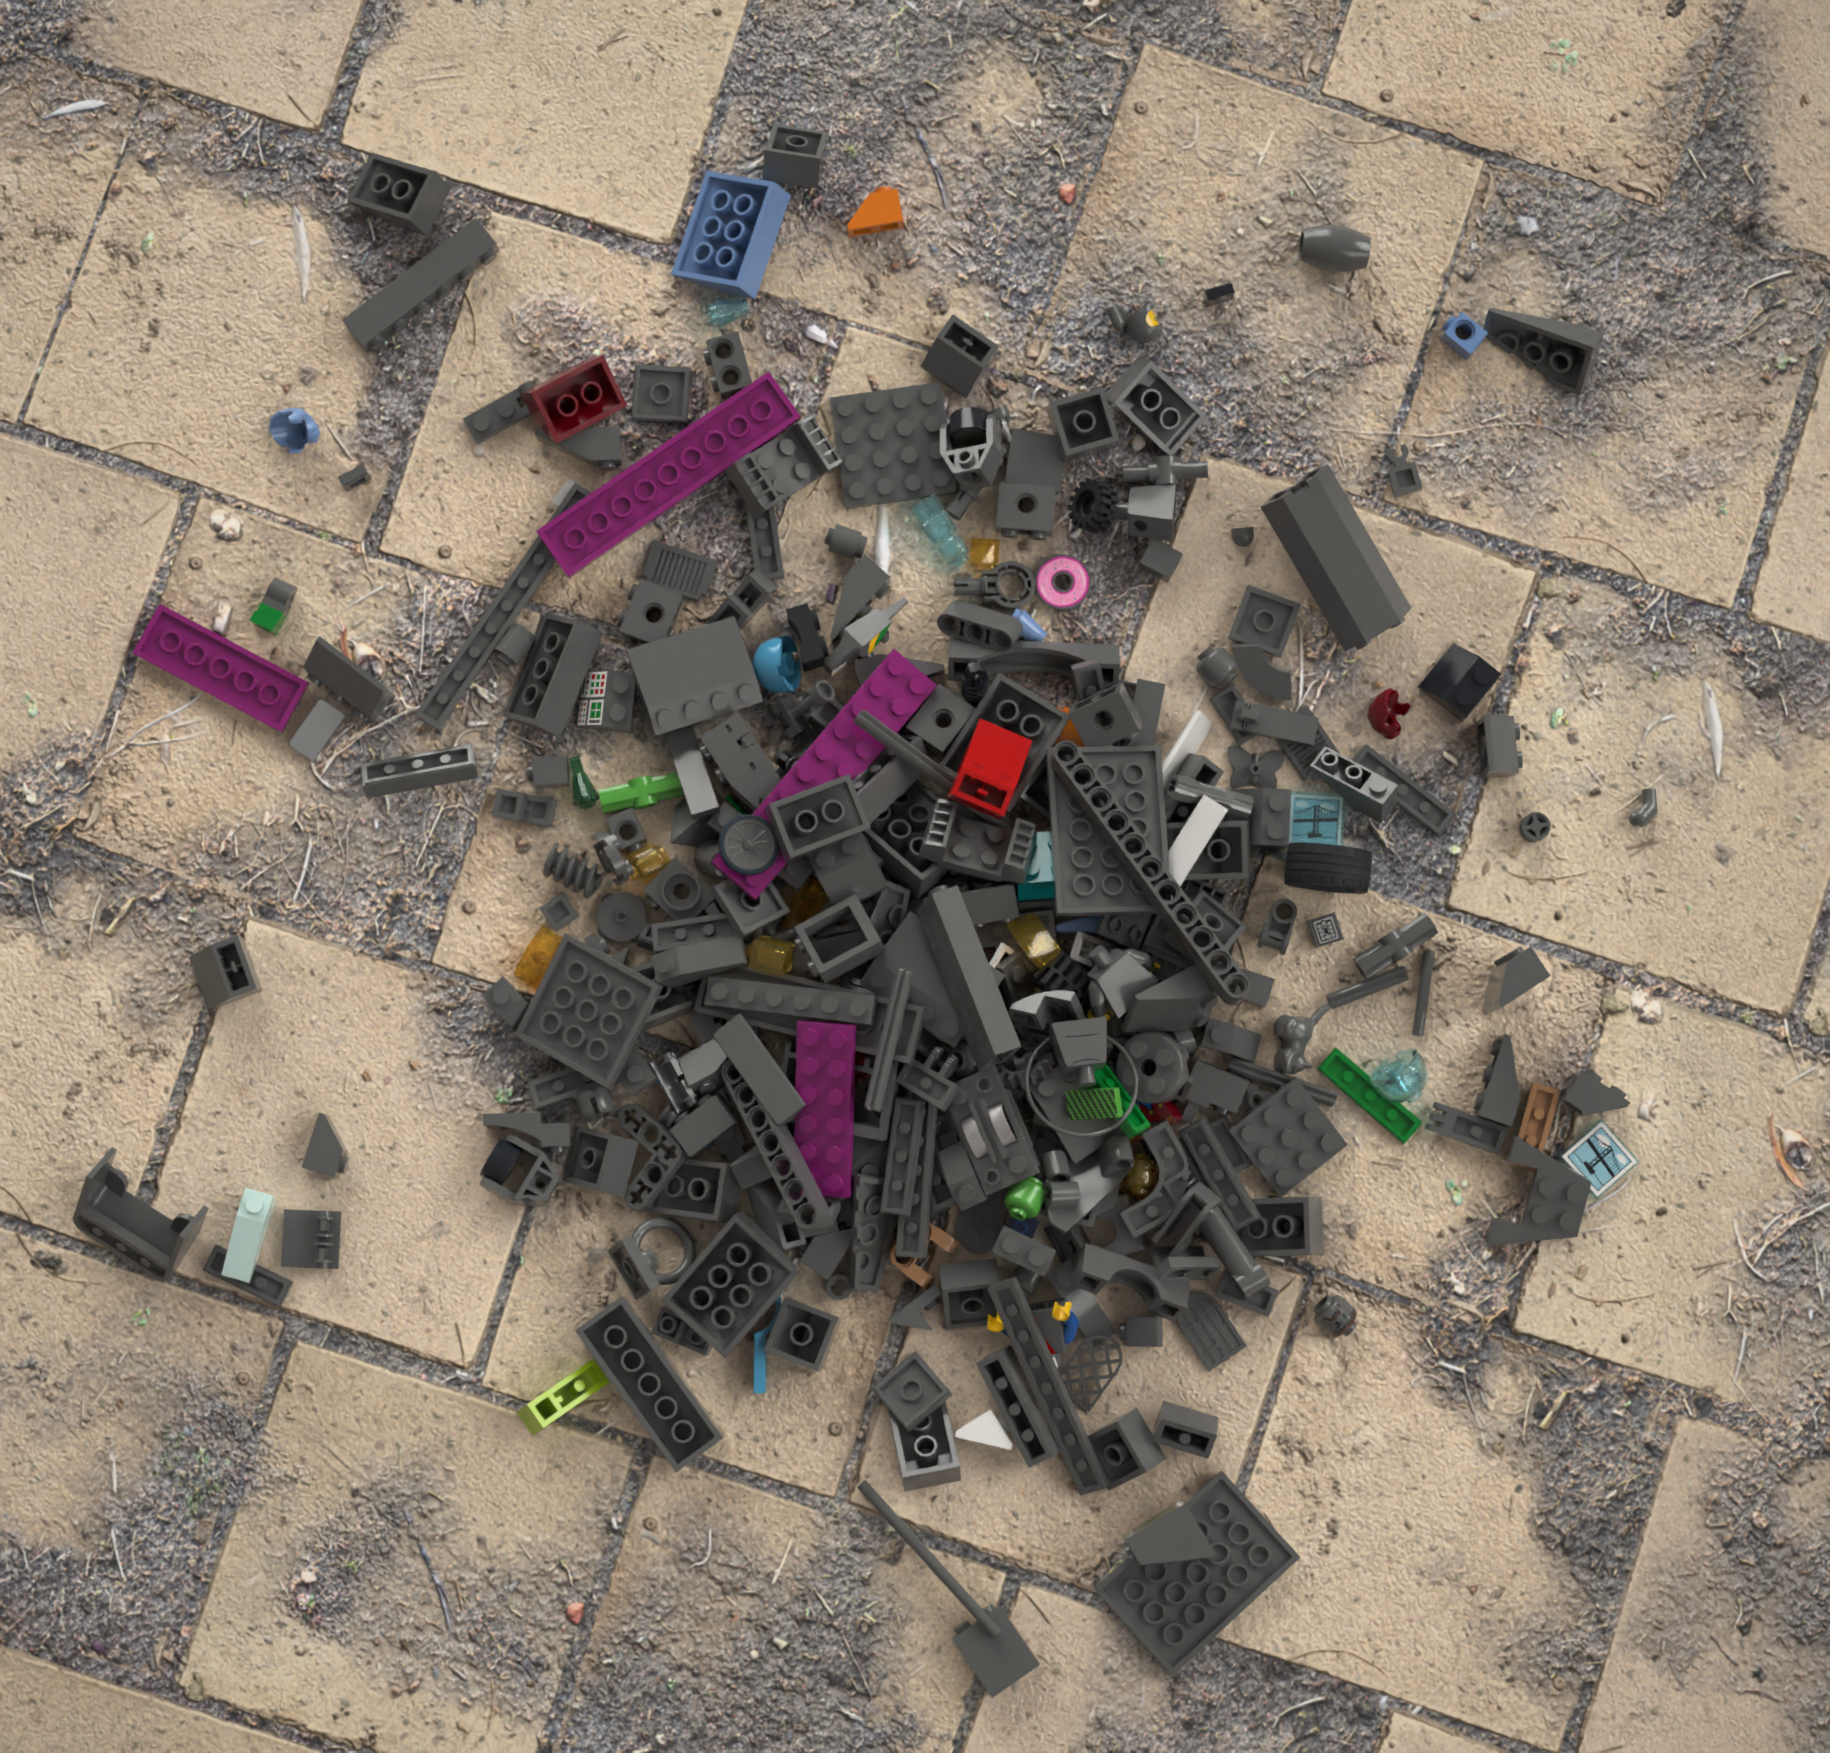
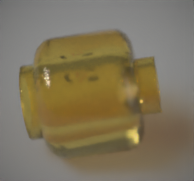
(648, 862)
(1141, 1177)

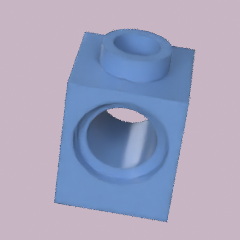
(1463, 347)

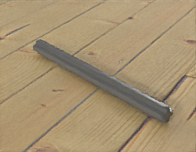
(918, 760)

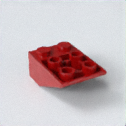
(990, 769)

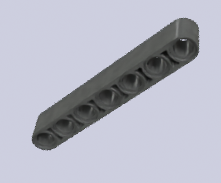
(778, 1159)

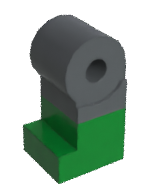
(274, 606)

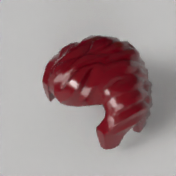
(1383, 713)

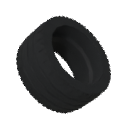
(1328, 868)

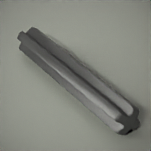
(1276, 1080)

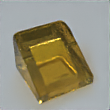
(984, 553)

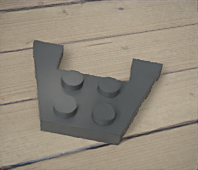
(1553, 1202)

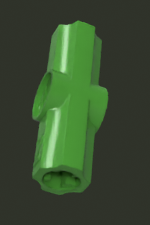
(640, 793)

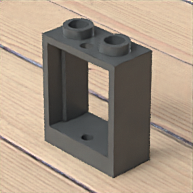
(849, 959)

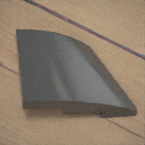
(1042, 1009)

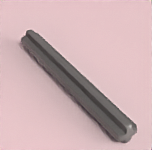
(888, 1039)

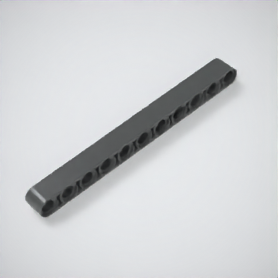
(1149, 885)

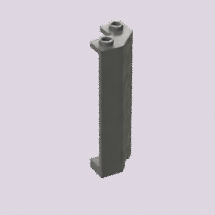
(1336, 558)

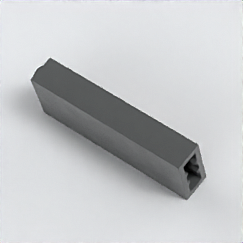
(968, 977)

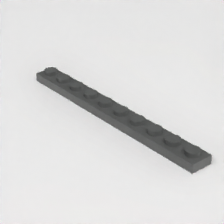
(492, 626)

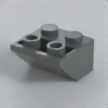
(960, 356)
(225, 972)

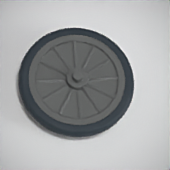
(748, 844)

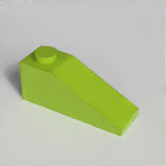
(562, 1397)

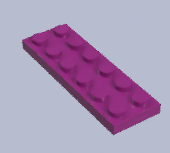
(221, 668)
(827, 1087)

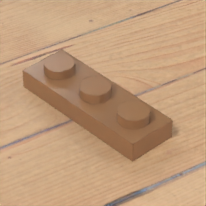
(1537, 1117)

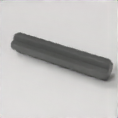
(1367, 987)

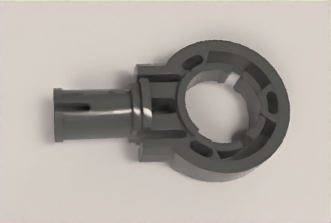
(994, 595)

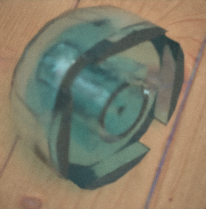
(1402, 1078)

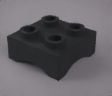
(805, 625)

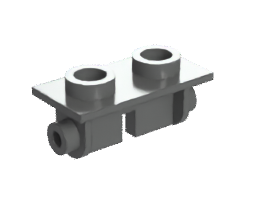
(674, 1082)

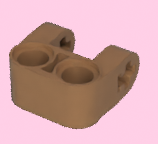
(912, 1270)

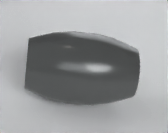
(1334, 248)

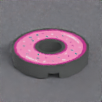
(1058, 566)

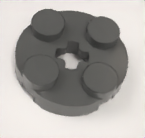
(610, 858)

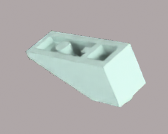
(248, 1234)

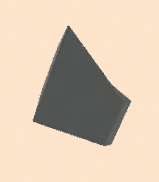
(689, 831)

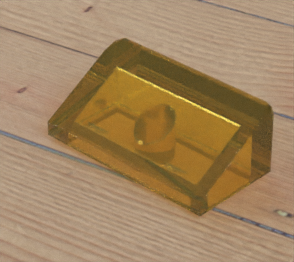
(1034, 939)

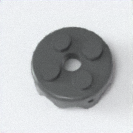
(1170, 1067)

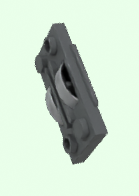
(992, 1131)

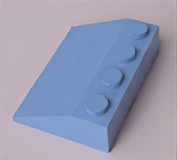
(731, 233)

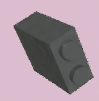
(997, 1660)

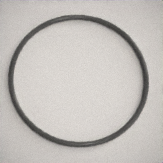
(1081, 1135)

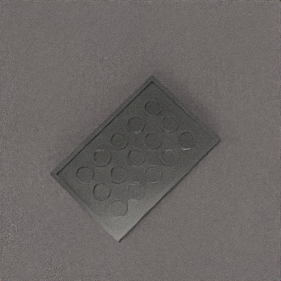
(1085, 869)
(1188, 1602)

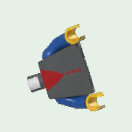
(1055, 1322)

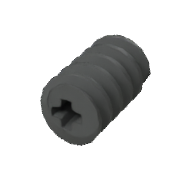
(573, 871)

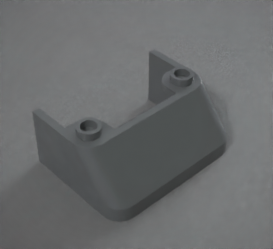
(130, 1225)

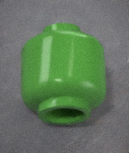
(1025, 1198)

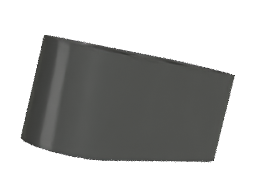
(980, 625)

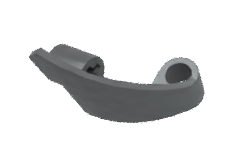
(1079, 1187)

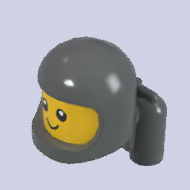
(1141, 324)

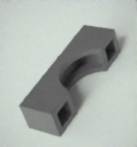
(1098, 1267)

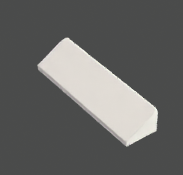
(1187, 743)
(1194, 837)

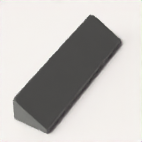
(419, 770)
(759, 1070)

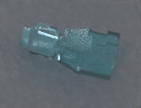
(941, 530)

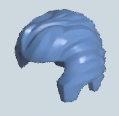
(293, 429)

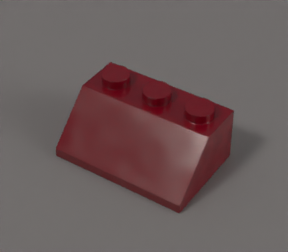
(574, 398)

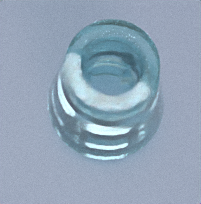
(726, 310)

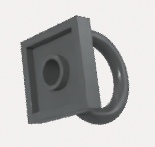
(746, 914)
(636, 1264)

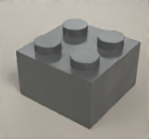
(1082, 424)

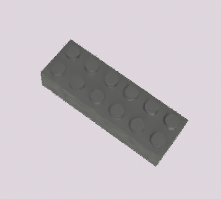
(650, 1383)

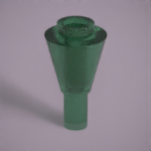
(583, 791)

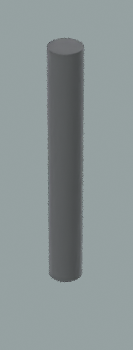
(1423, 993)

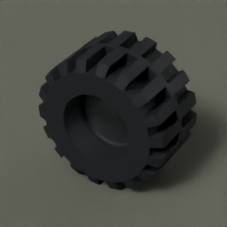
(1063, 974)

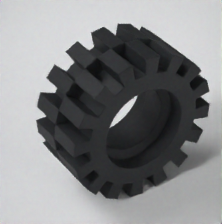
(1083, 501)

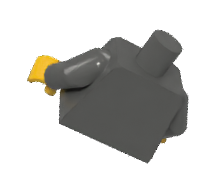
(1117, 980)

